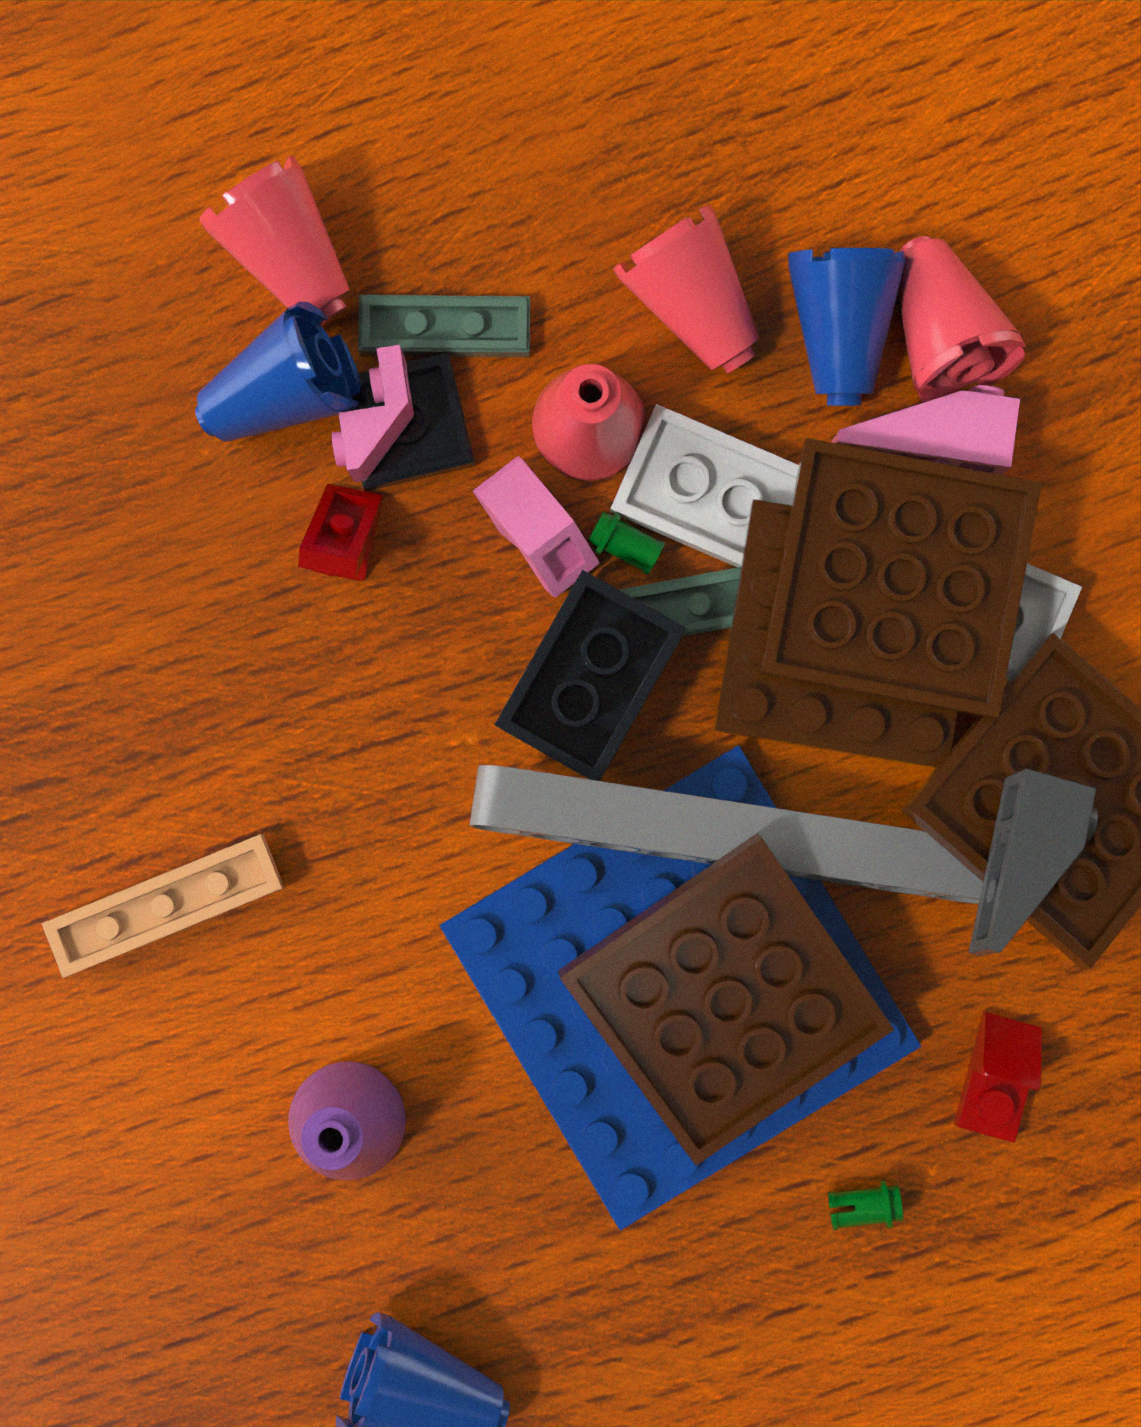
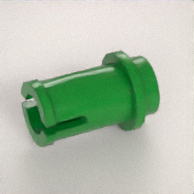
(625, 542)
(871, 1206)

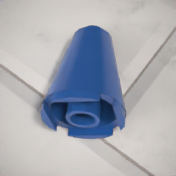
(845, 316)
(281, 379)
(412, 1382)

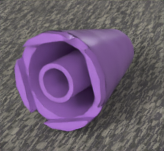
(360, 1106)

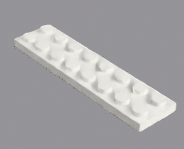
(700, 493)

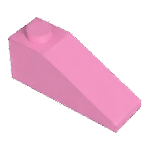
(958, 430)

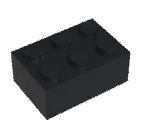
(590, 676)

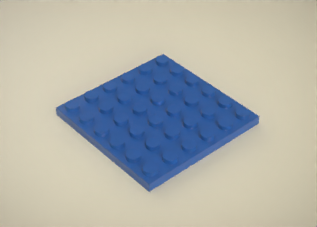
(562, 909)

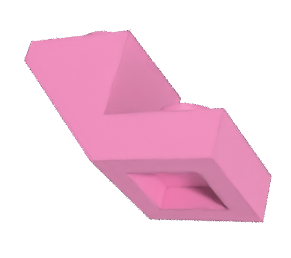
(372, 431)
(536, 525)

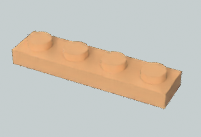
(163, 906)

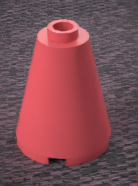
(281, 237)
(695, 291)
(952, 323)
(588, 422)

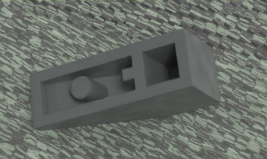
(1034, 841)

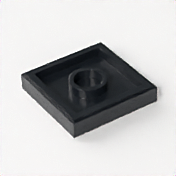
(436, 435)

